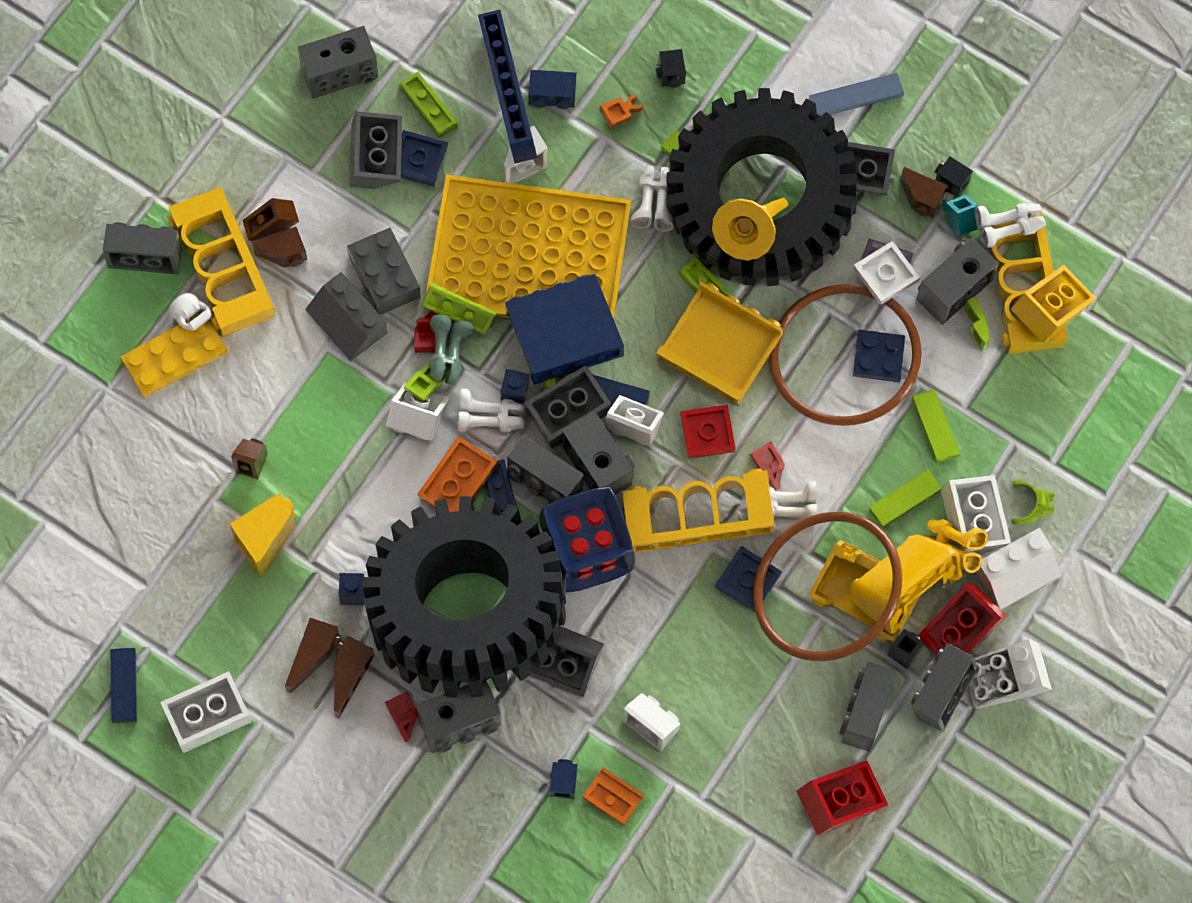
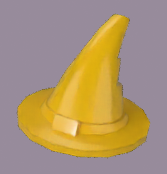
(746, 228)

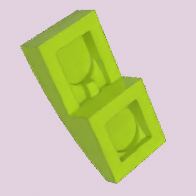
(979, 328)
(422, 385)

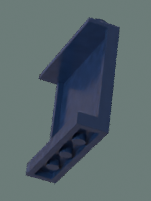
(565, 328)

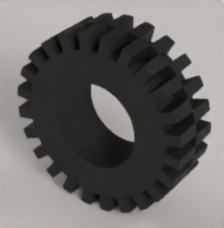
(776, 129)
(473, 647)

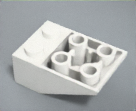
(1009, 675)

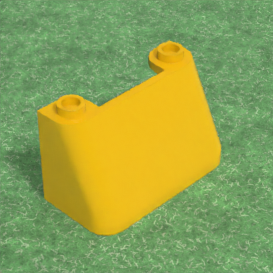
(922, 565)
(834, 581)

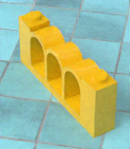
(203, 211)
(1017, 335)
(639, 505)

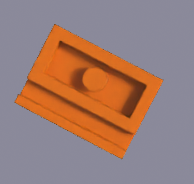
(613, 796)

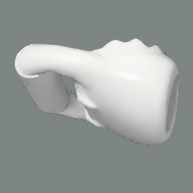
(186, 307)

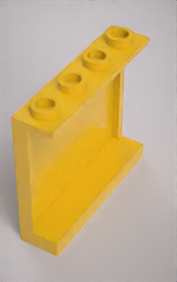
(720, 343)

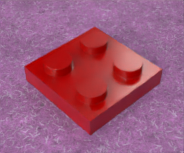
(707, 431)

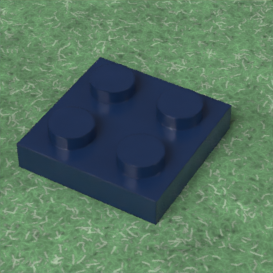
(421, 157)
(878, 355)
(739, 578)

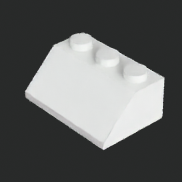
(976, 504)
(1019, 569)

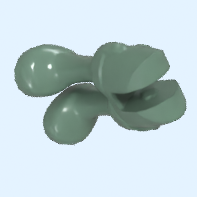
(458, 332)

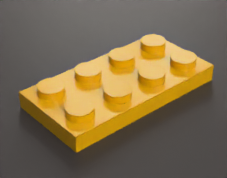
(172, 356)

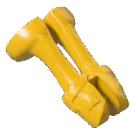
(972, 540)

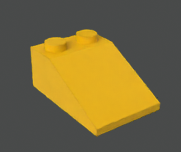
(1053, 303)

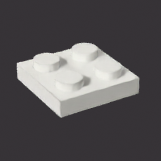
(886, 273)

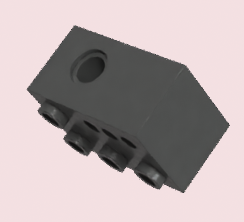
(338, 62)
(957, 280)
(597, 454)
(468, 718)

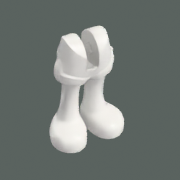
(1023, 215)
(643, 217)
(507, 413)
(807, 497)

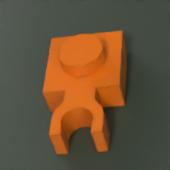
(618, 112)

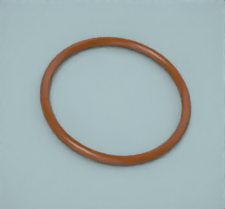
(861, 418)
(873, 632)

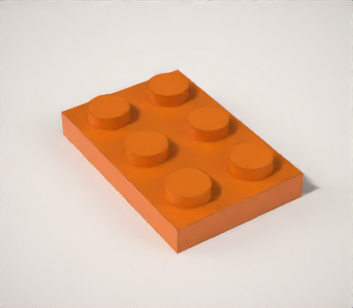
(458, 474)

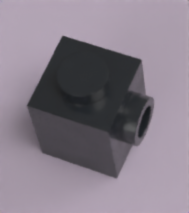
(671, 68)
(953, 175)
(905, 648)

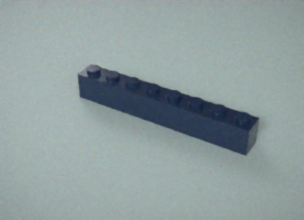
(507, 86)

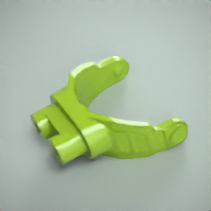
(1042, 507)

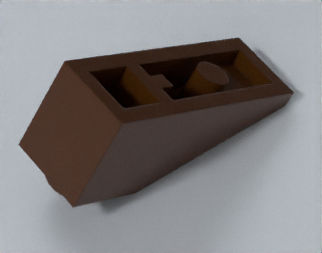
(314, 650)
(351, 664)

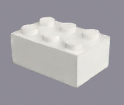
(206, 712)

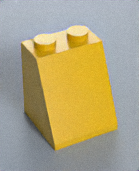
(264, 531)

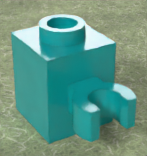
(961, 214)

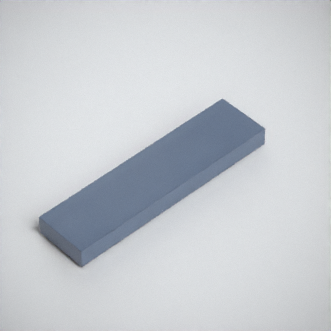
(858, 94)

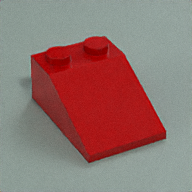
(963, 621)
(841, 797)

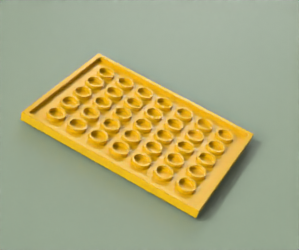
(522, 238)

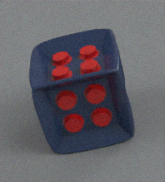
(589, 538)

